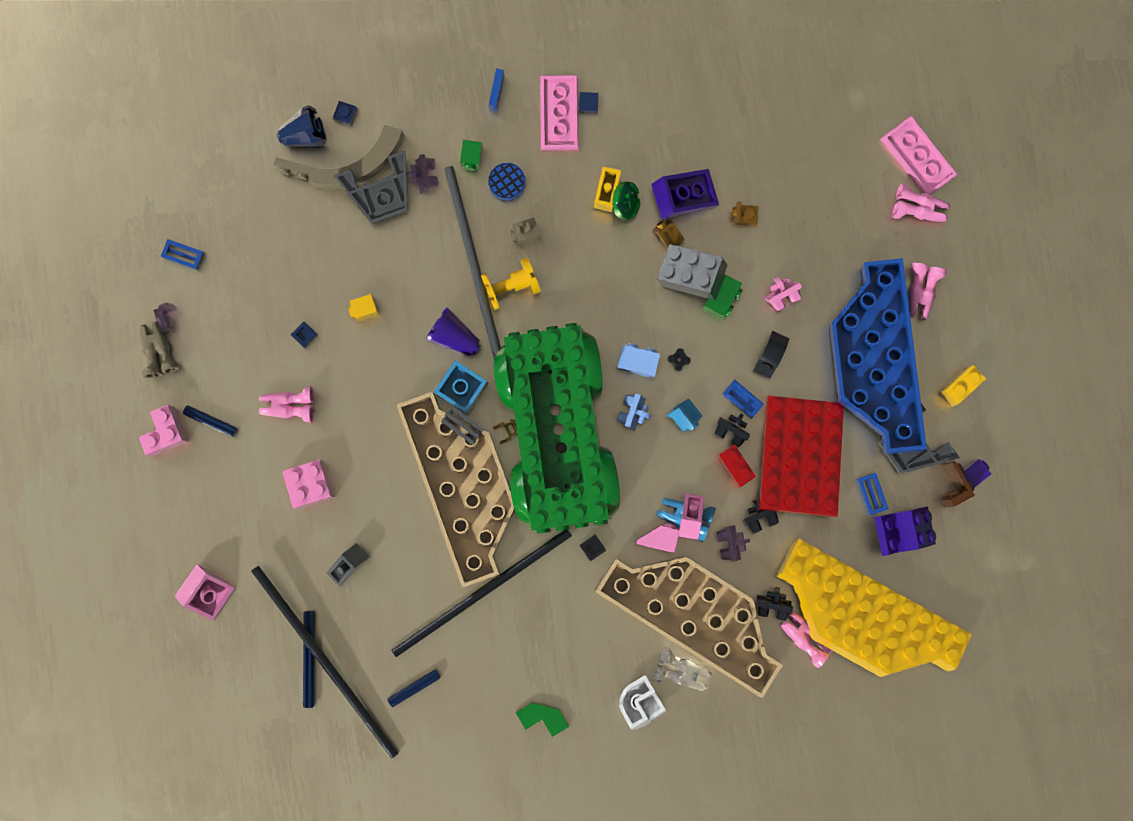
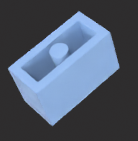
(638, 360)

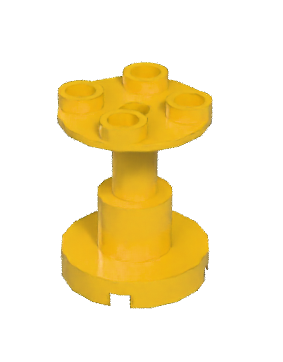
(519, 280)

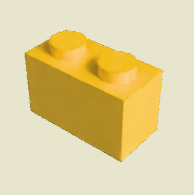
(607, 184)
(962, 385)

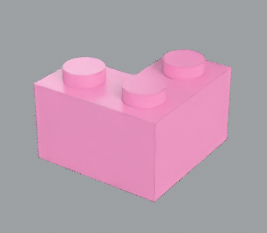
(167, 433)

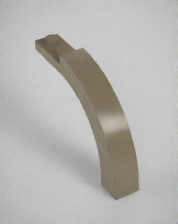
(363, 169)

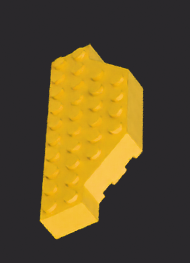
(867, 618)

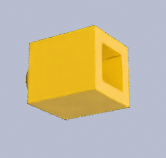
(363, 308)

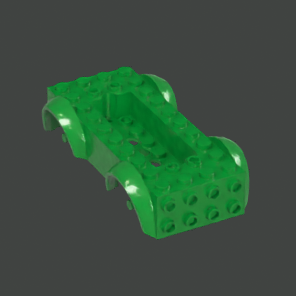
(530, 377)

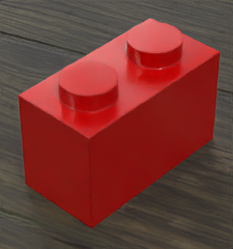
(736, 466)

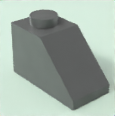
(347, 564)

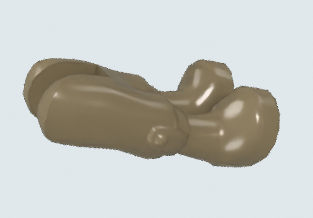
(153, 344)

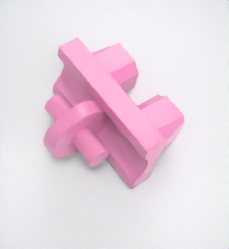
(782, 289)

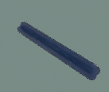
(308, 662)

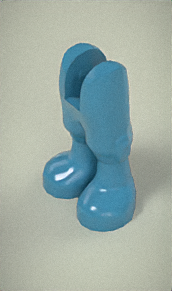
(675, 517)

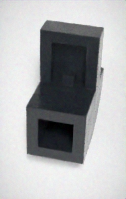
(771, 354)

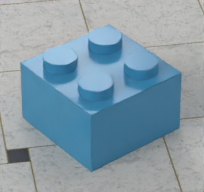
(461, 387)

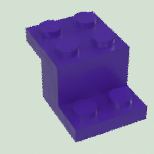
(905, 531)

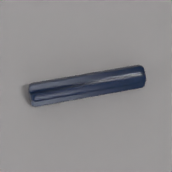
(210, 421)
(413, 688)

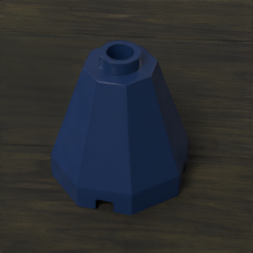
(302, 129)

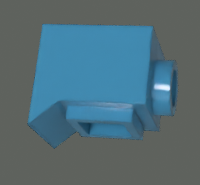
(685, 415)

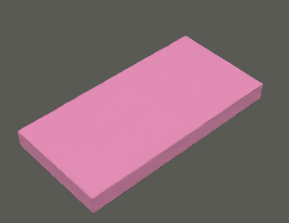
(559, 112)
(918, 156)

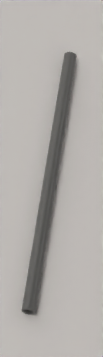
(472, 259)

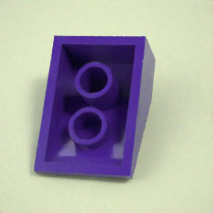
(684, 193)

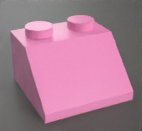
(204, 592)

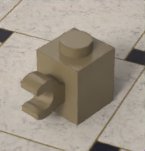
(525, 231)

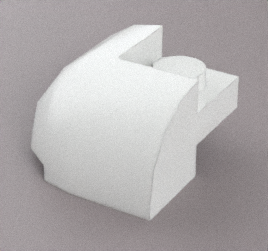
(640, 703)

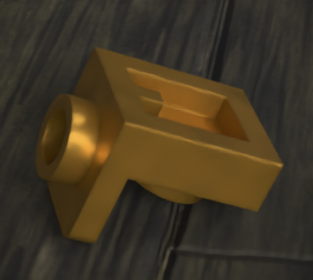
(745, 214)
(668, 233)

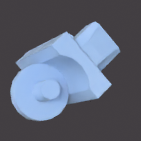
(637, 412)

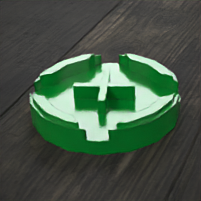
(626, 200)

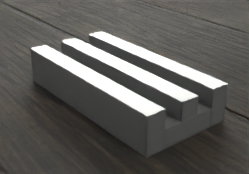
(449, 415)

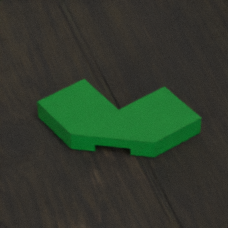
(536, 712)

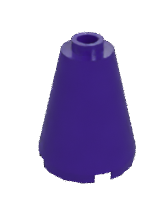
(453, 334)

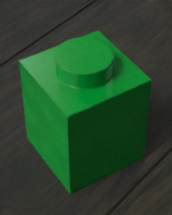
(471, 155)

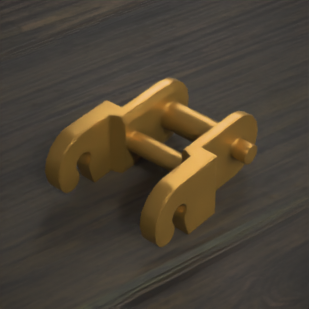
(507, 429)

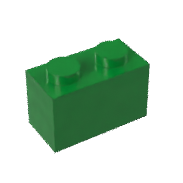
(727, 292)

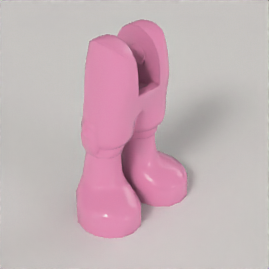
(924, 211)
(926, 296)
(281, 404)
(802, 639)

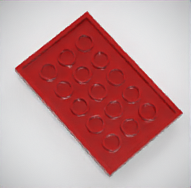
(801, 456)

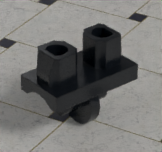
(739, 434)
(753, 521)
(774, 601)

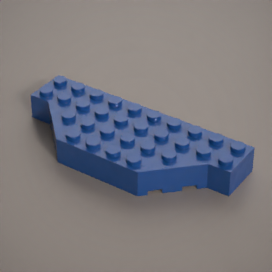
(878, 359)

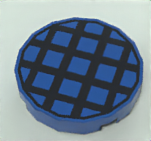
(506, 181)

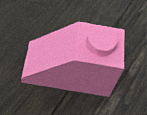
(691, 516)
(661, 538)

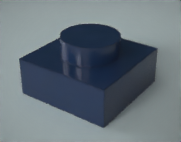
(345, 113)

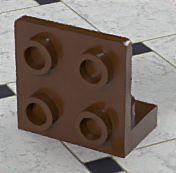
(963, 488)

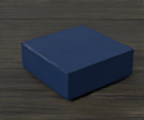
(588, 102)
(304, 334)

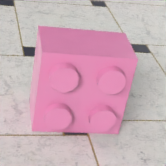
(307, 484)

